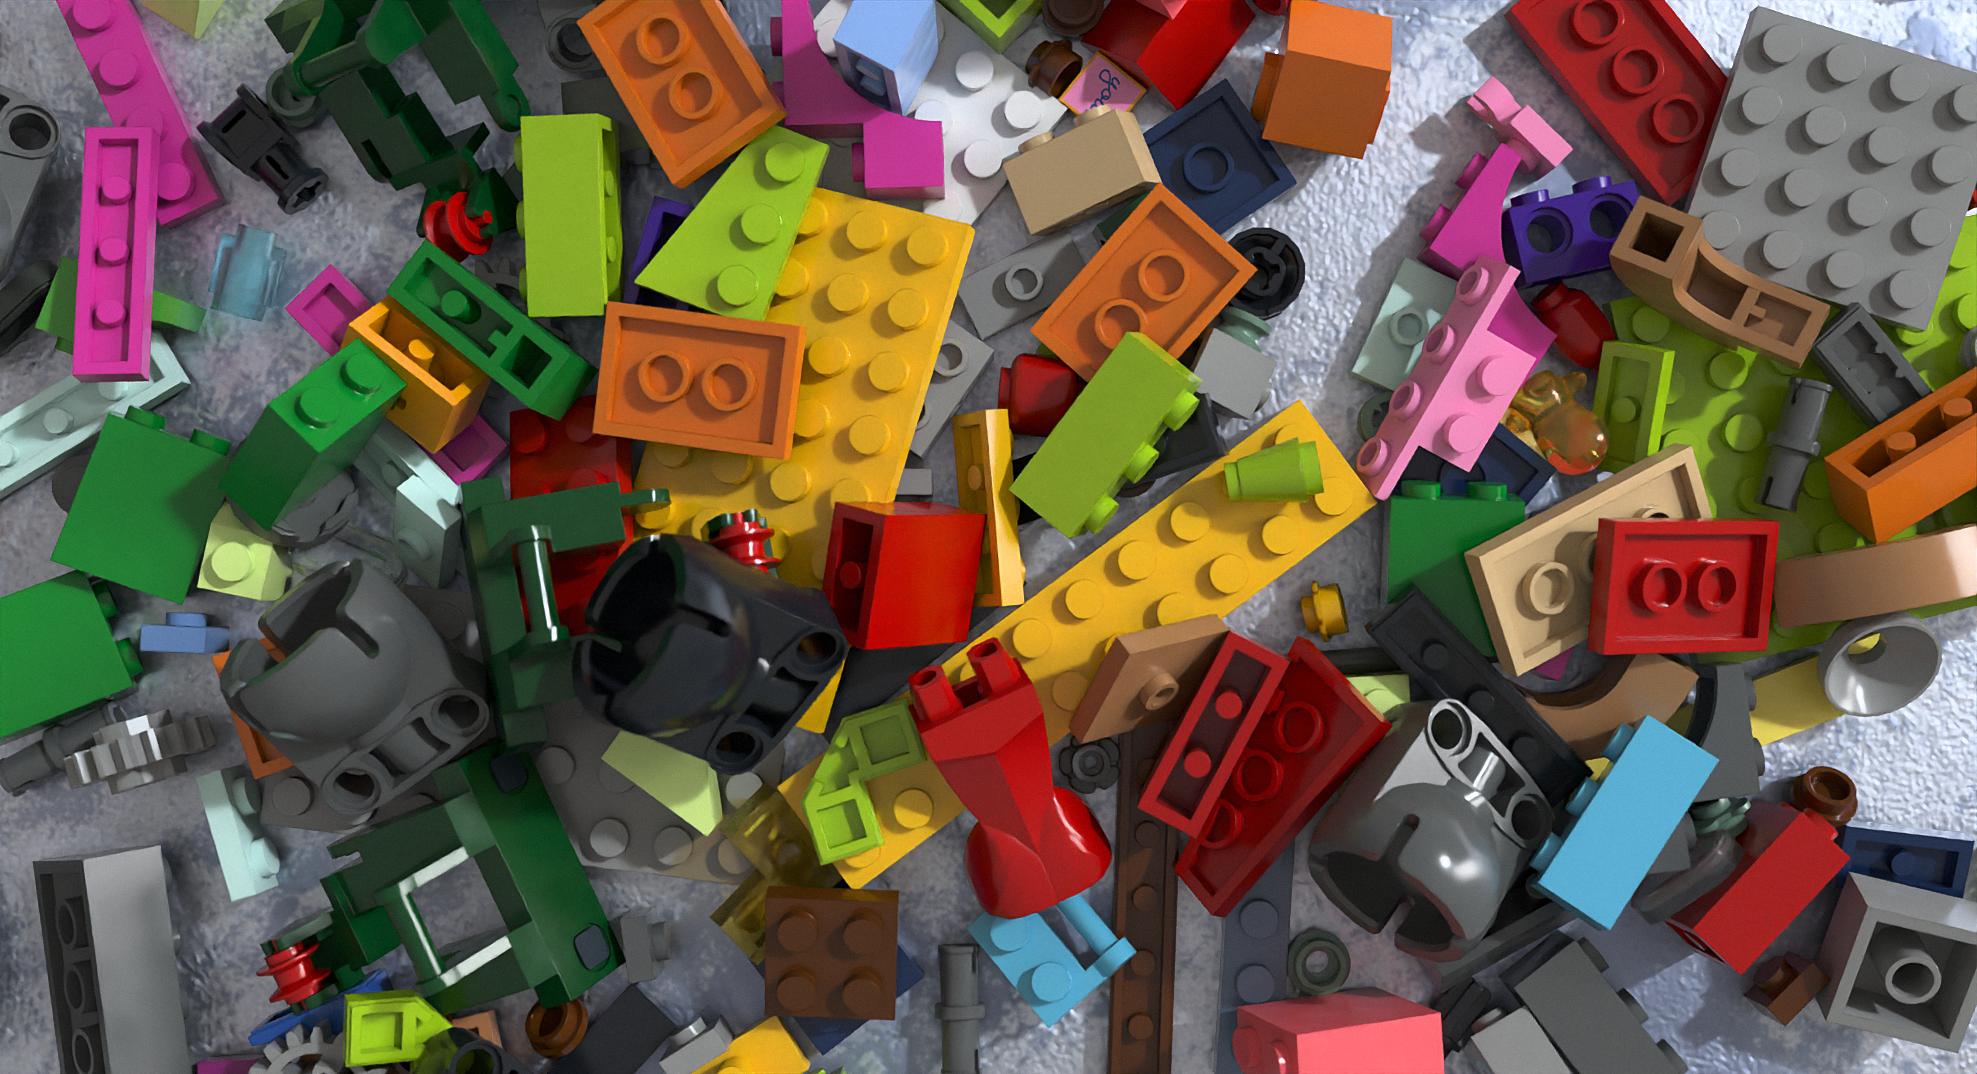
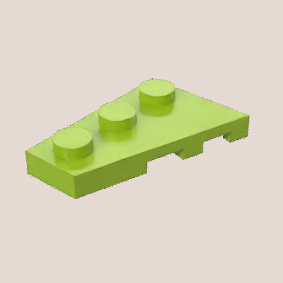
(742, 230)

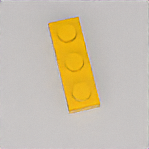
(983, 478)

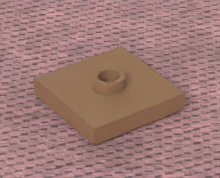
(1147, 677)

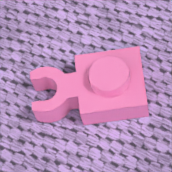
(1519, 129)

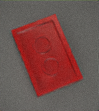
(1682, 585)

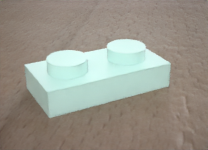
(232, 813)

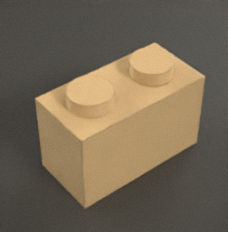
(1081, 171)

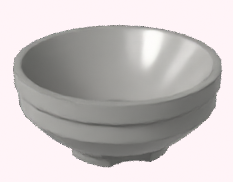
(1885, 676)

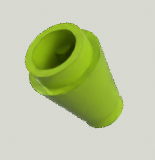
(1276, 474)

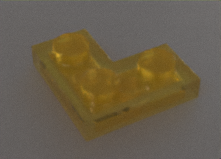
(780, 852)

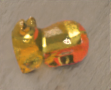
(1562, 428)

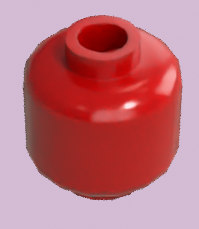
(1037, 393)

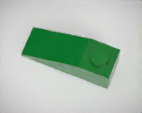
(492, 332)

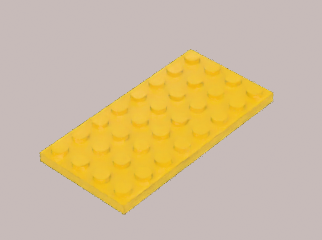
(875, 308)

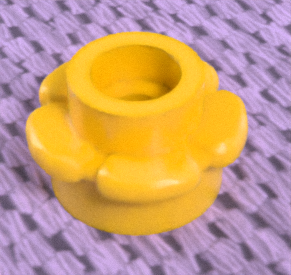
(1325, 611)

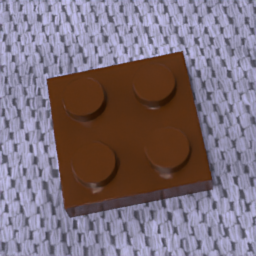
(831, 952)

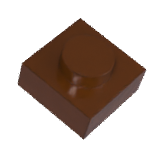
(1785, 986)

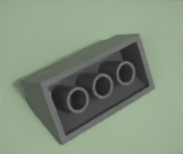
(113, 962)

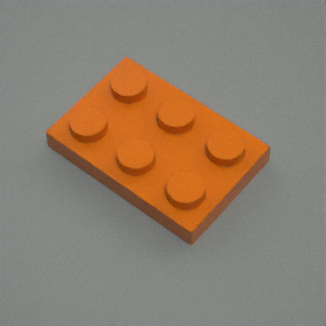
(683, 80)
(1153, 277)
(699, 380)

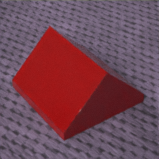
(1168, 54)

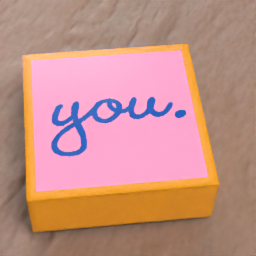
(1102, 84)

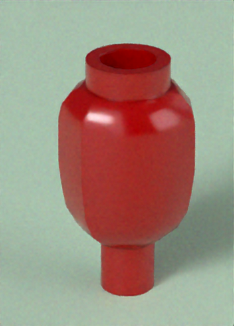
(1576, 322)

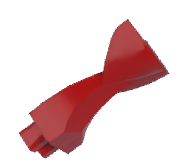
(993, 751)

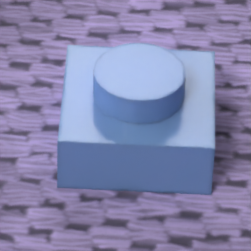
(184, 634)

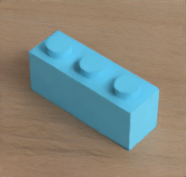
(1620, 821)

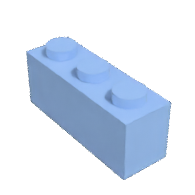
(887, 50)

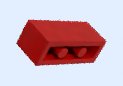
(1212, 732)

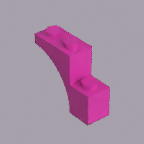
(899, 154)
(1474, 228)

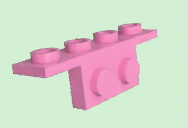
(1454, 388)

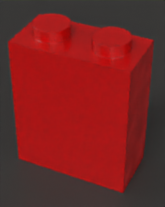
(903, 572)
(1782, 869)

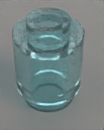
(246, 272)

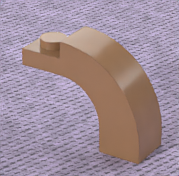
(1682, 276)
(1877, 577)
(1621, 691)

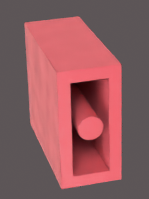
(1339, 1035)

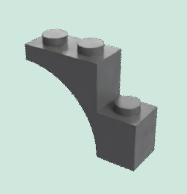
(1724, 730)

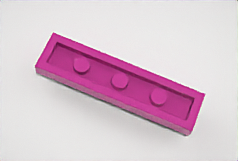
(142, 96)
(116, 255)
(326, 311)

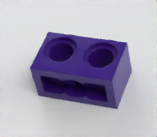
(1574, 245)

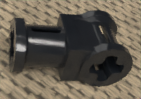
(259, 146)

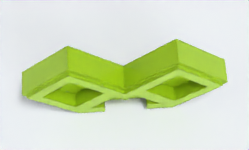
(838, 799)
(392, 1029)

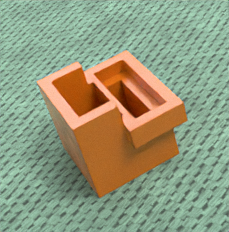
(1326, 79)

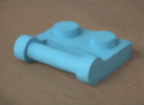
(1042, 963)

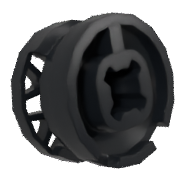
(1278, 273)

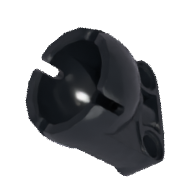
(708, 654)

